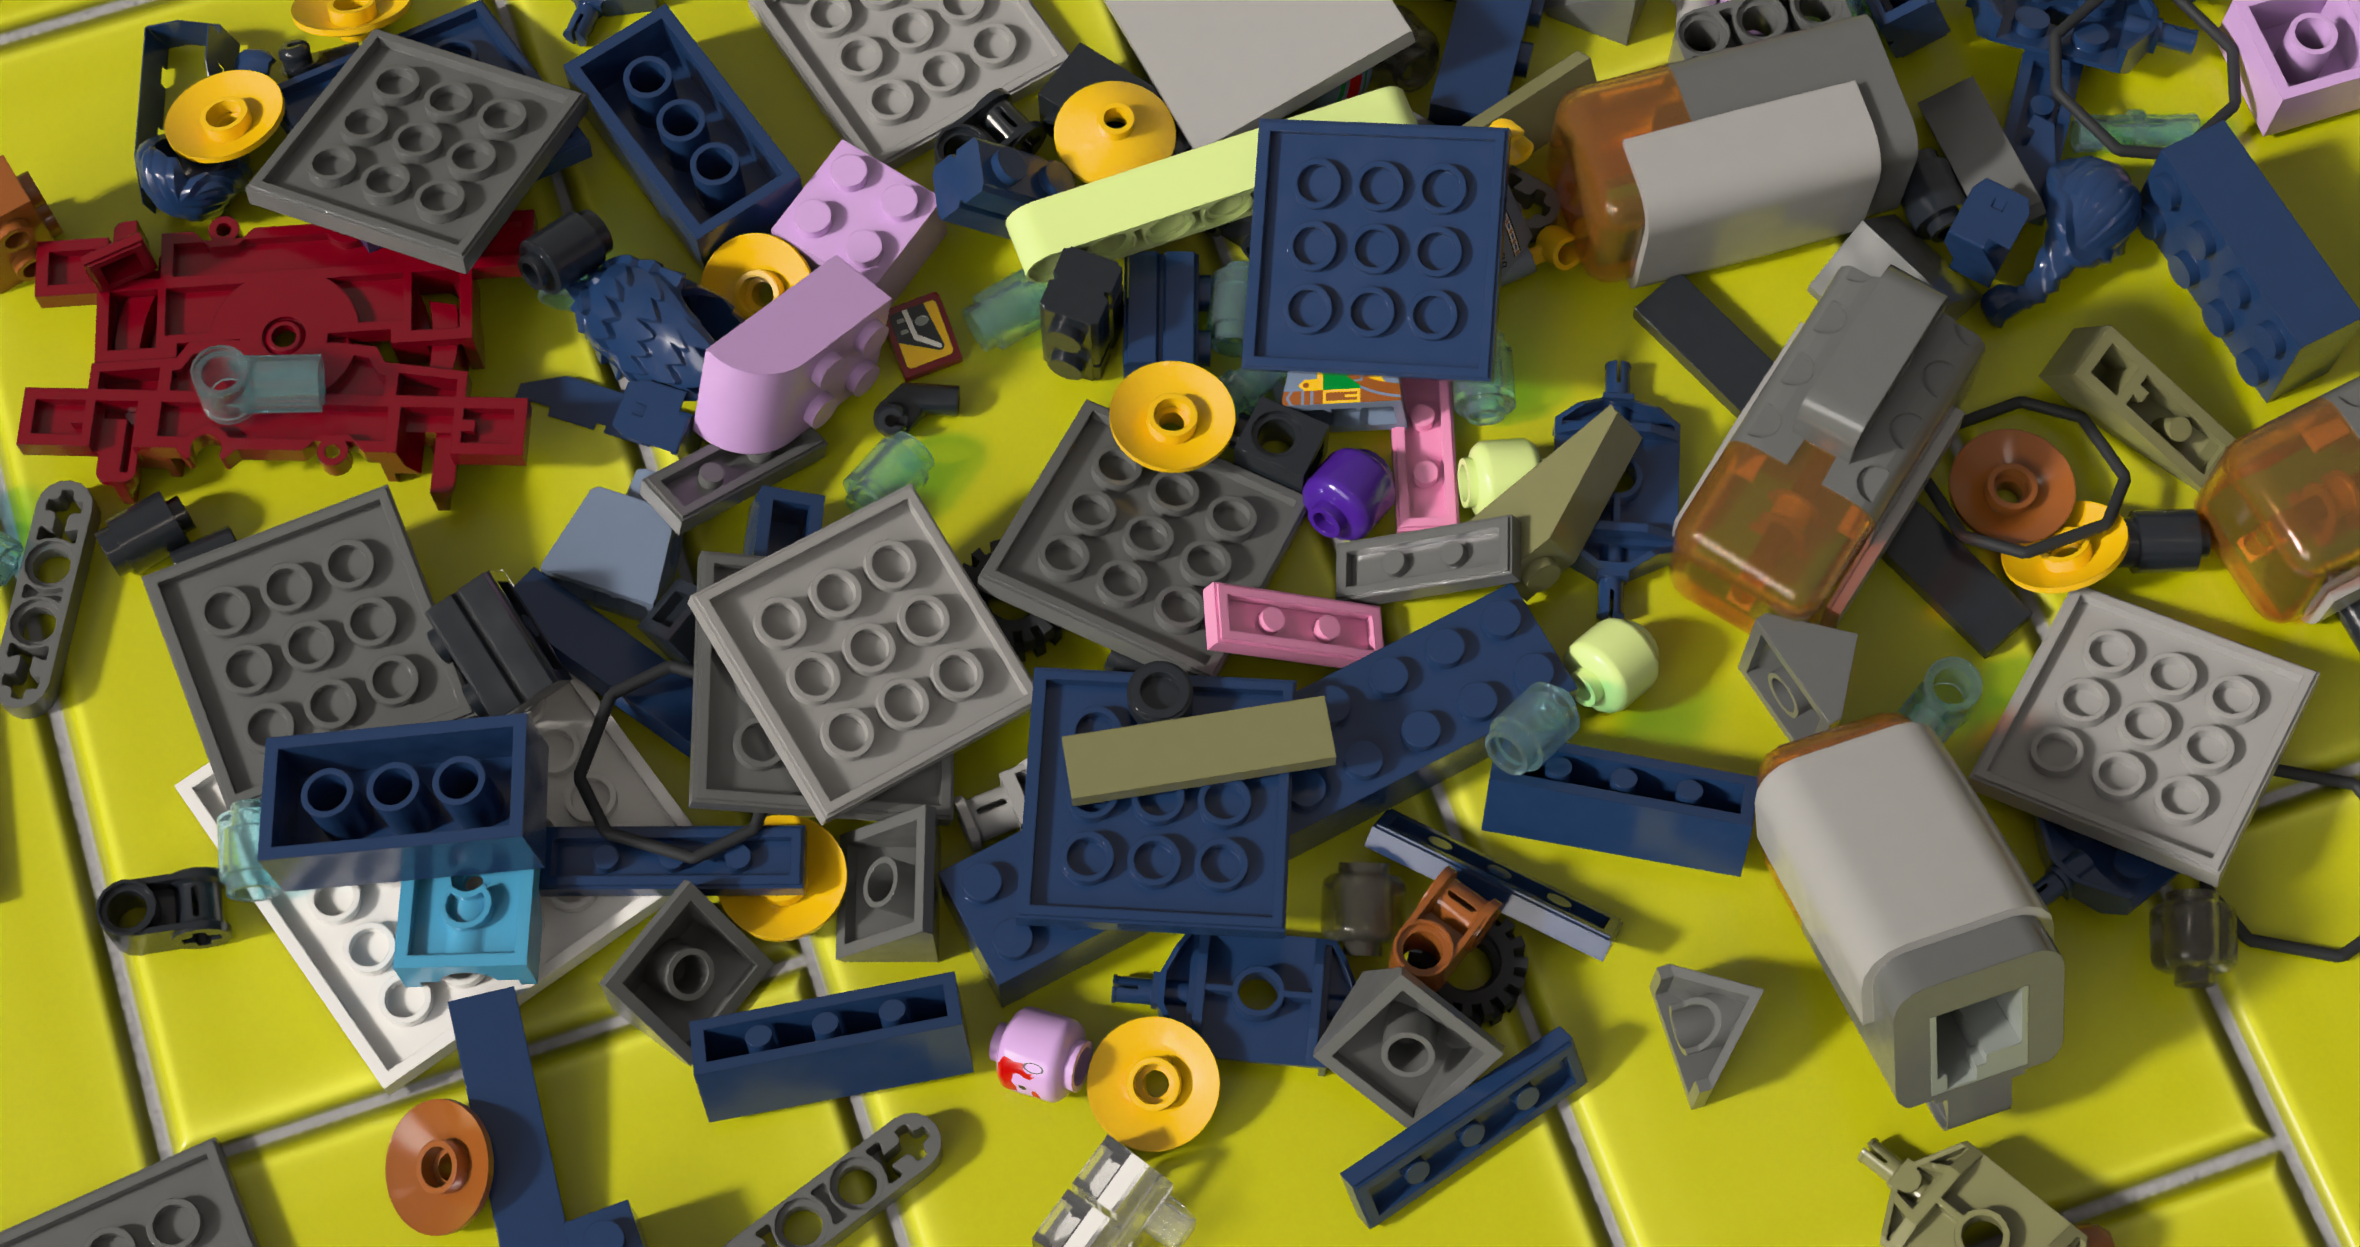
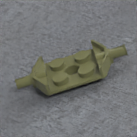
(1954, 1188)

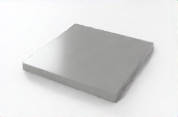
(1254, 59)
(909, 68)
(864, 652)
(2145, 733)

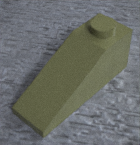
(2136, 403)
(1565, 498)

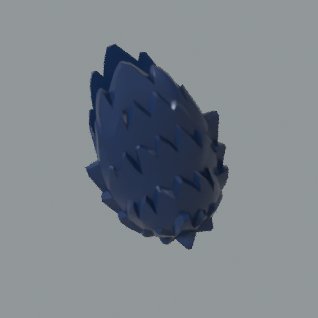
(650, 321)

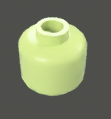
(1493, 469)
(1612, 664)

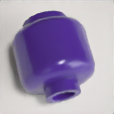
(1349, 494)

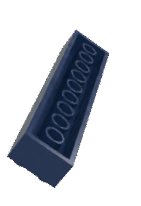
(1396, 730)

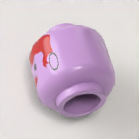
(1041, 1054)

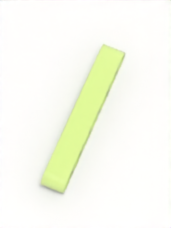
(1168, 195)

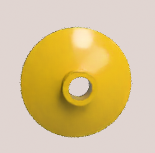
(347, 18)
(224, 116)
(1099, 151)
(747, 263)
(1176, 395)
(2076, 563)
(796, 915)
(1119, 1084)

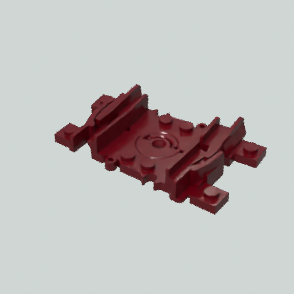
(244, 295)

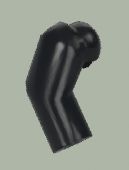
(298, 58)
(912, 403)

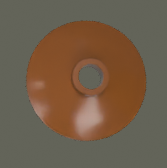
(2015, 463)
(439, 1167)

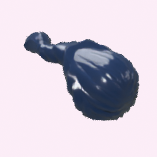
(194, 188)
(2088, 222)

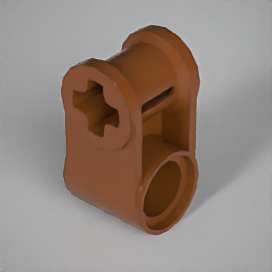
(1447, 925)

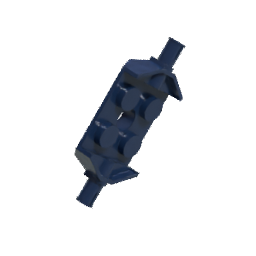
(2108, 38)
(1635, 524)
(2094, 871)
(1204, 983)

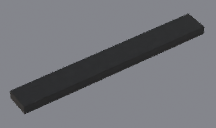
(1922, 549)

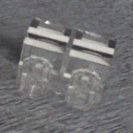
(1116, 1205)

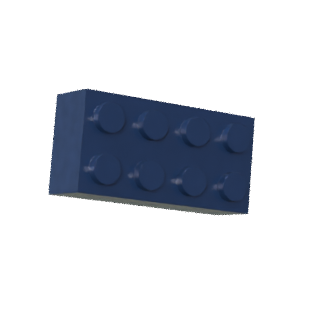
(683, 134)
(2246, 262)
(404, 802)

